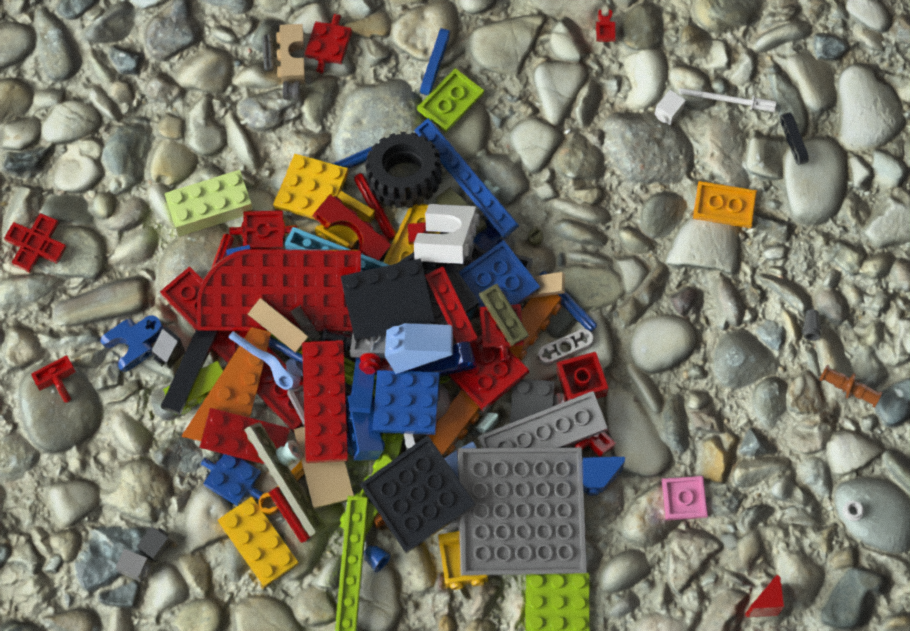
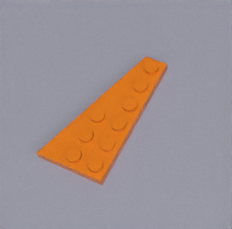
(235, 386)

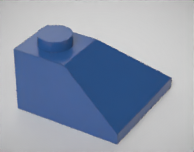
(600, 473)

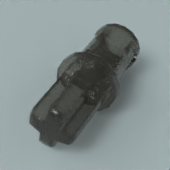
(305, 324)

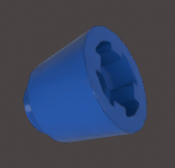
(376, 557)

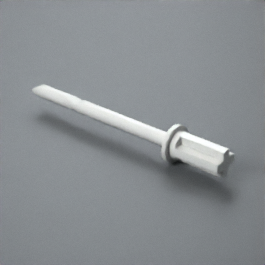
(755, 103)

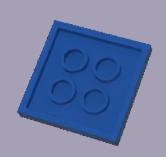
(501, 268)
(406, 402)

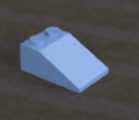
(417, 345)

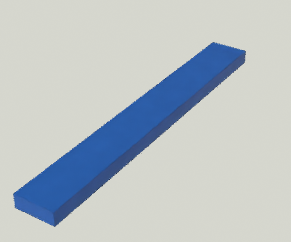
(469, 180)

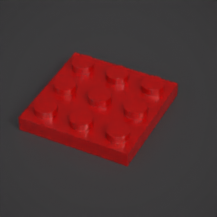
(491, 376)

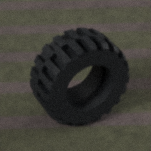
(404, 149)

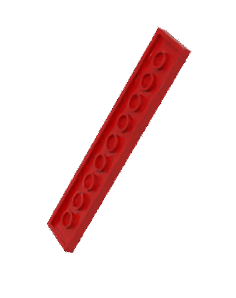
(182, 296)

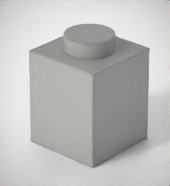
(133, 565)

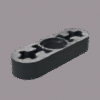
(794, 138)

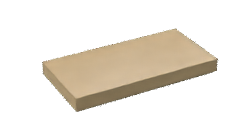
(326, 481)

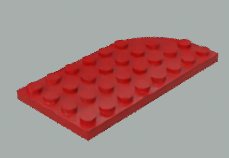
(282, 280)

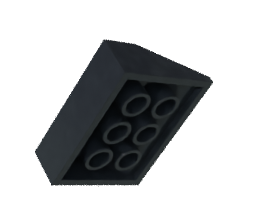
(387, 298)

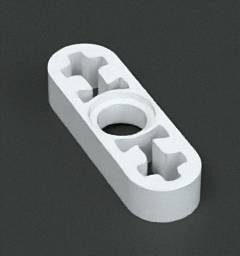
(567, 339)

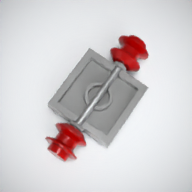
(369, 352)

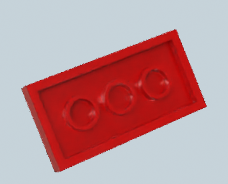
(226, 435)

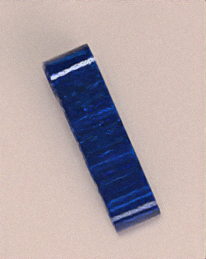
(461, 360)

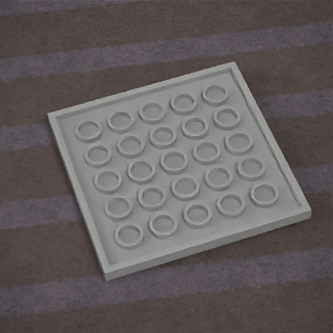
(524, 511)

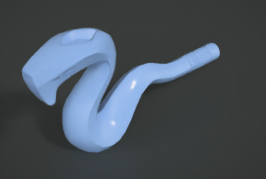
(286, 379)

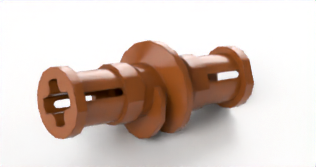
(851, 386)

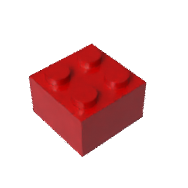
(582, 376)

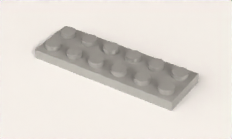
(552, 427)

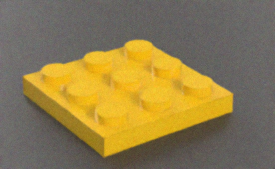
(308, 185)

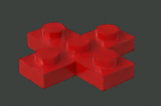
(35, 242)

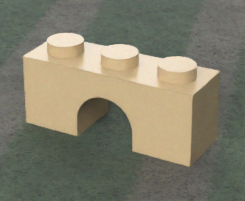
(290, 39)

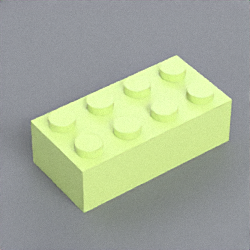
(208, 203)

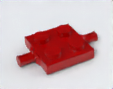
(328, 43)
(262, 229)
(492, 335)

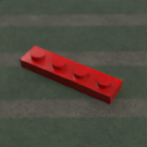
(451, 306)

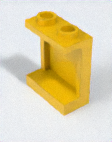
(341, 234)
(450, 555)

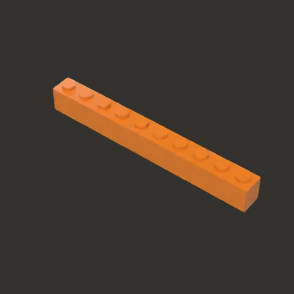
(463, 410)

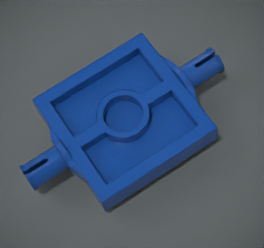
(232, 478)

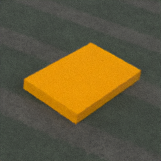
(724, 204)

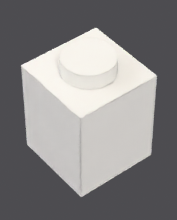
(669, 107)

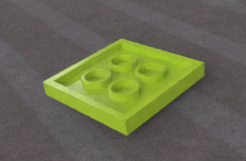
(557, 602)

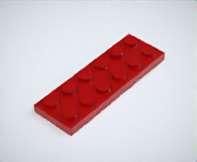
(324, 401)

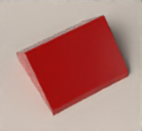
(769, 601)

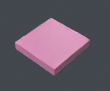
(684, 498)

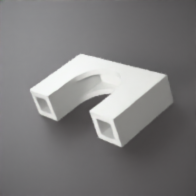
(450, 247)

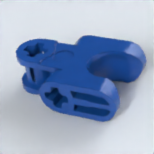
(137, 336)

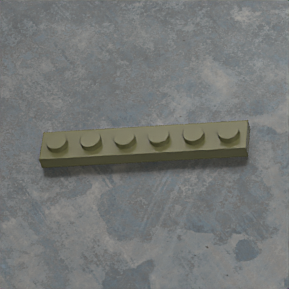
(285, 479)

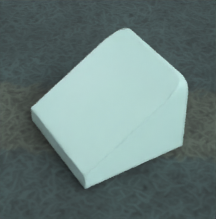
(487, 422)

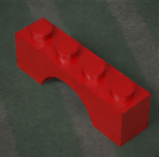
(334, 213)

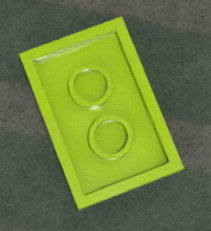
(450, 100)

